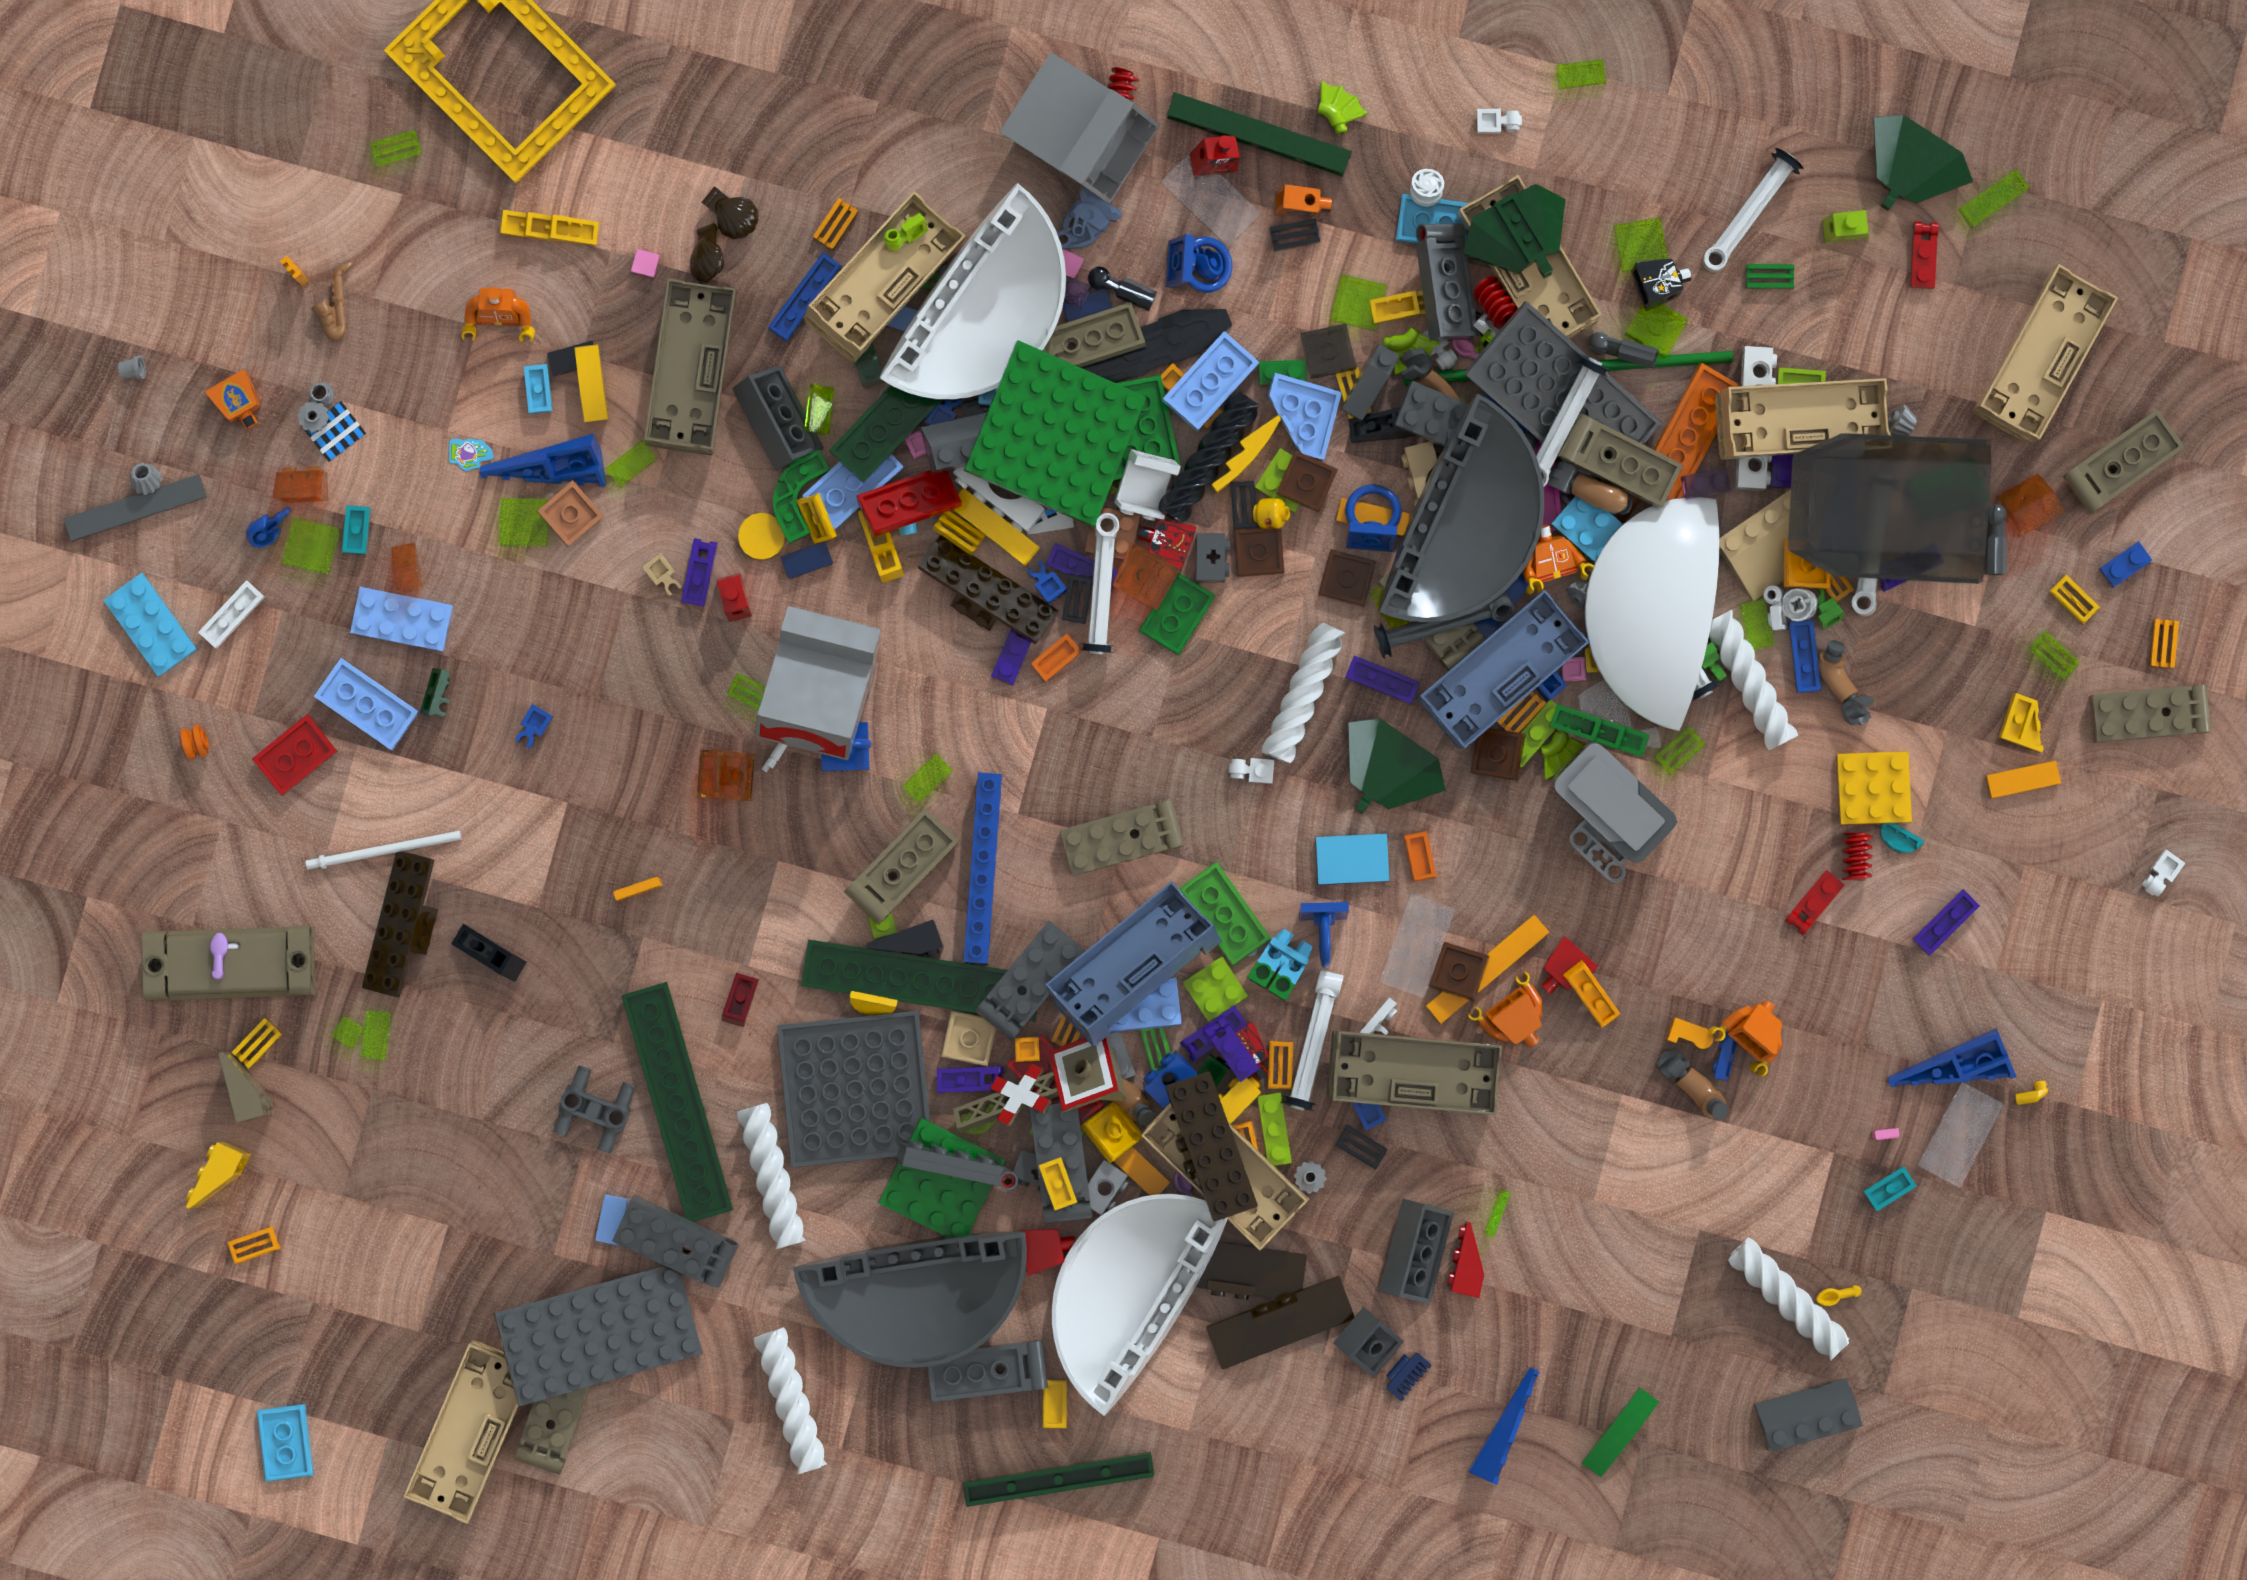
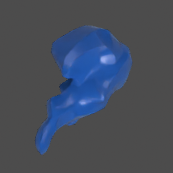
(1208, 265)
(261, 532)

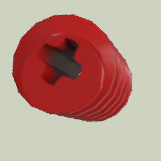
(1122, 81)
(1494, 301)
(1857, 856)

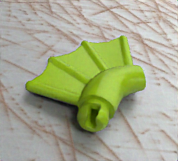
(1339, 107)
(1410, 340)
(1559, 752)

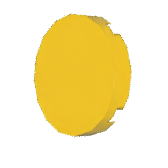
(761, 536)

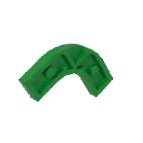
(787, 491)

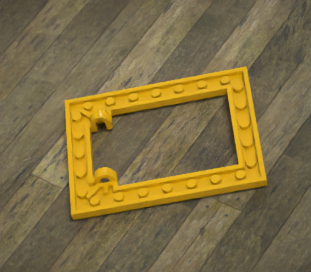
(419, 55)

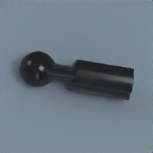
(1125, 289)

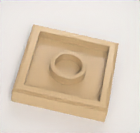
(968, 1039)

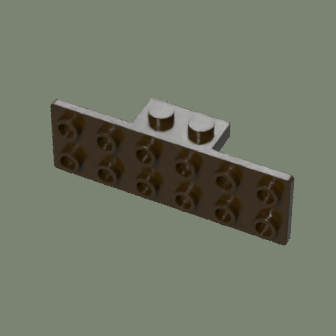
(986, 593)
(402, 924)
(1210, 1147)
(1253, 1272)
(1280, 1322)

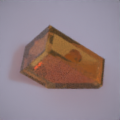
(406, 568)

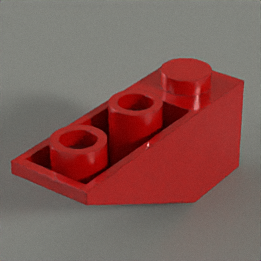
(1468, 1272)

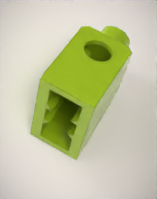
(1846, 227)

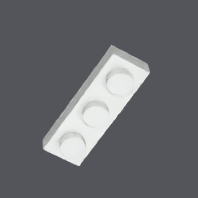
(231, 614)

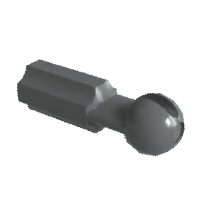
(1625, 350)
(1996, 541)

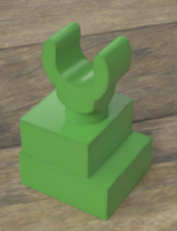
(1828, 611)
(1710, 659)

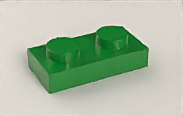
(1290, 368)

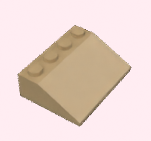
(1757, 547)

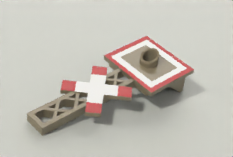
(1097, 1082)

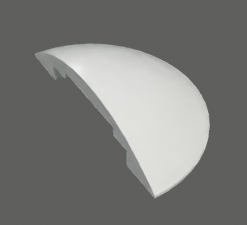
(994, 292)
(1655, 607)
(1127, 1289)

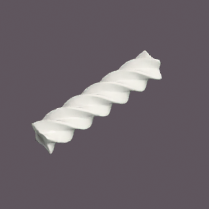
(1750, 679)
(1305, 688)
(772, 1178)
(1793, 1302)
(791, 1403)

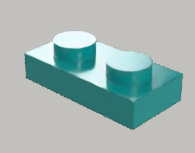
(356, 530)
(1889, 1188)

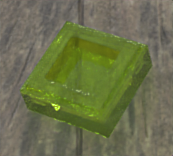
(348, 1031)

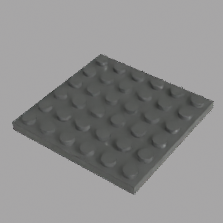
(852, 1086)

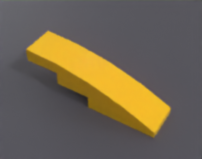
(549, 228)
(1398, 307)
(1251, 447)
(996, 528)

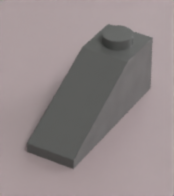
(1370, 381)

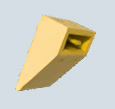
(224, 1166)

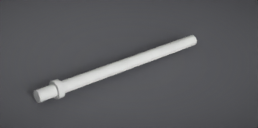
(324, 861)

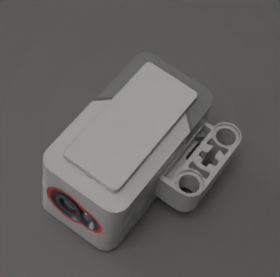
(1613, 809)

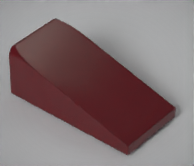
(739, 1000)

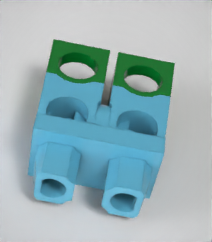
(1286, 960)

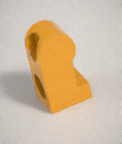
(1689, 1032)

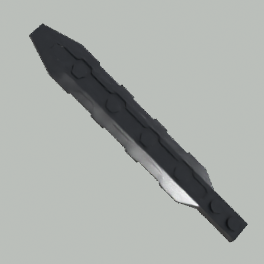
(1167, 341)

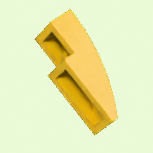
(591, 383)
(883, 553)

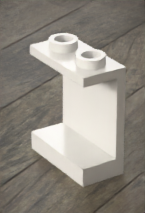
(1144, 484)

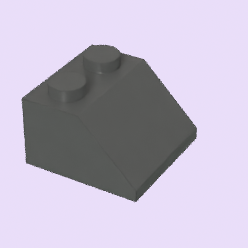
(1368, 1342)

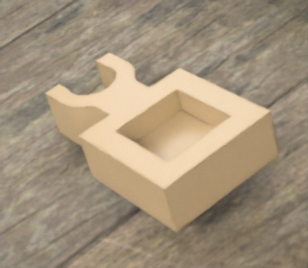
(660, 570)

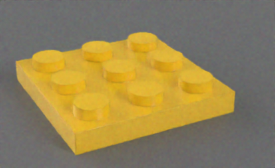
(1874, 788)

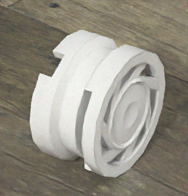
(1426, 188)
(1799, 604)

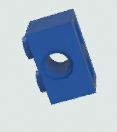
(1170, 1063)

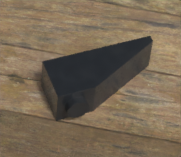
(1377, 427)
(914, 940)
(489, 953)

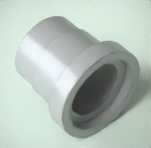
(132, 368)
(329, 393)

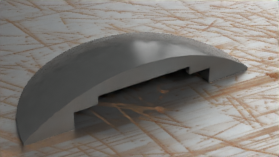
(1470, 522)
(917, 1298)

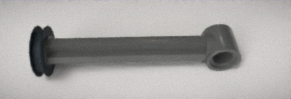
(1500, 610)

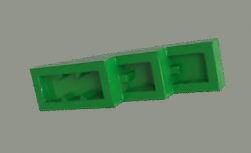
(1599, 730)
(1620, 1432)

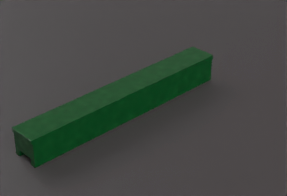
(1258, 134)
(1058, 1479)

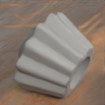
(306, 413)
(1901, 421)
(145, 478)
(1577, 592)
(1301, 1174)

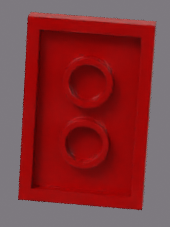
(294, 755)

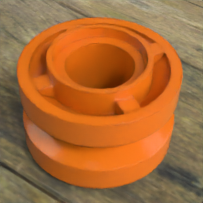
(194, 742)

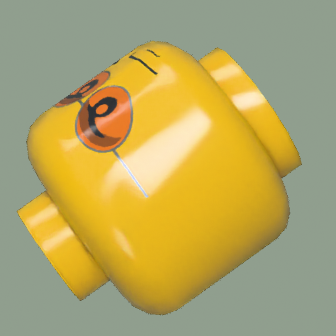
(1271, 513)

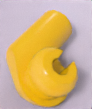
(2032, 1096)

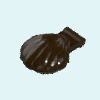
(735, 215)
(707, 256)

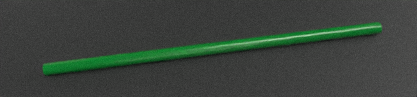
(1616, 364)

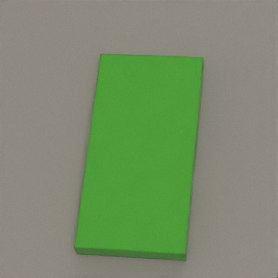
(1226, 909)

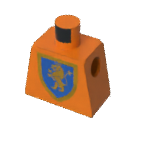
(1291, 201)
(236, 398)

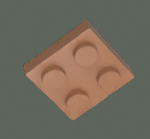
(570, 513)
(1125, 535)

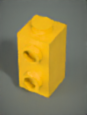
(1239, 1097)

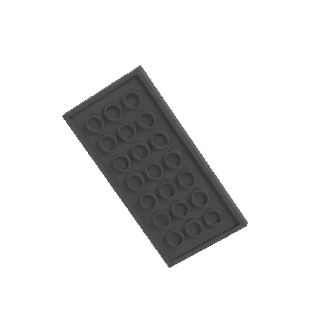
(1532, 371)
(597, 1334)

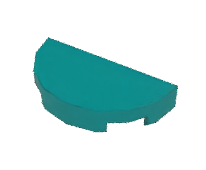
(1899, 839)

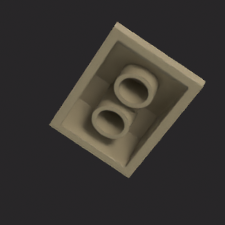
(245, 1093)

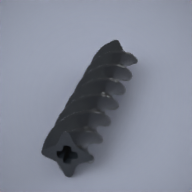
(1212, 451)

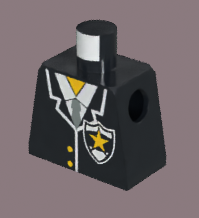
(1658, 281)

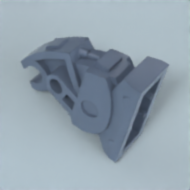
(1090, 218)

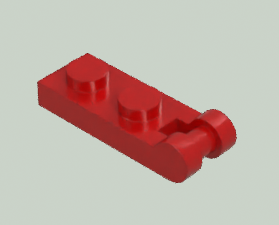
(1924, 255)
(1815, 901)

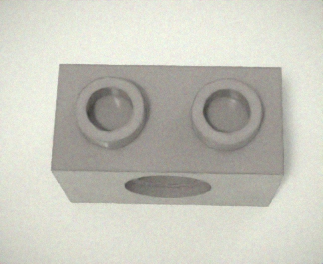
(1112, 1175)

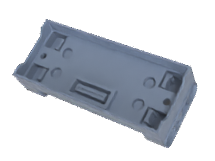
(1502, 670)
(1131, 962)

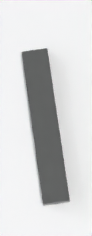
(135, 508)

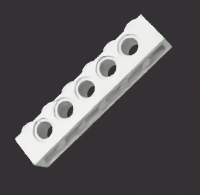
(1751, 358)

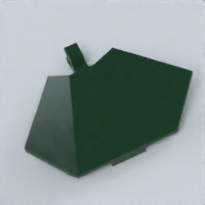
(1915, 161)
(1518, 231)
(1390, 766)

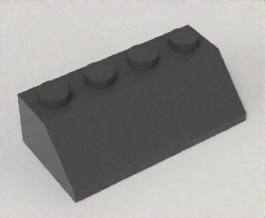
(776, 417)
(951, 442)
(1416, 1251)
(1808, 1415)

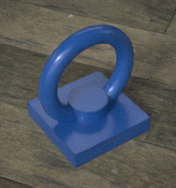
(1182, 261)
(1372, 534)
(858, 757)
(1324, 916)

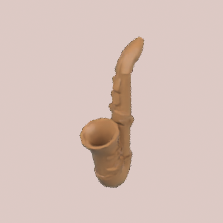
(333, 317)

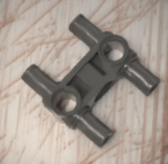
(594, 1109)

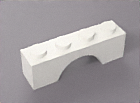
(1020, 511)

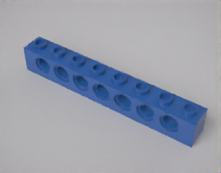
(983, 868)

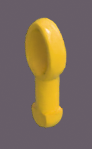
(1832, 1296)

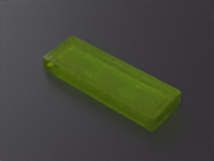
(1994, 198)

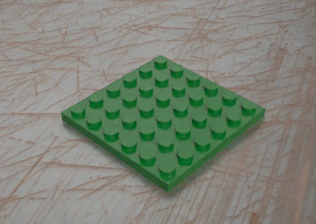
(1055, 433)

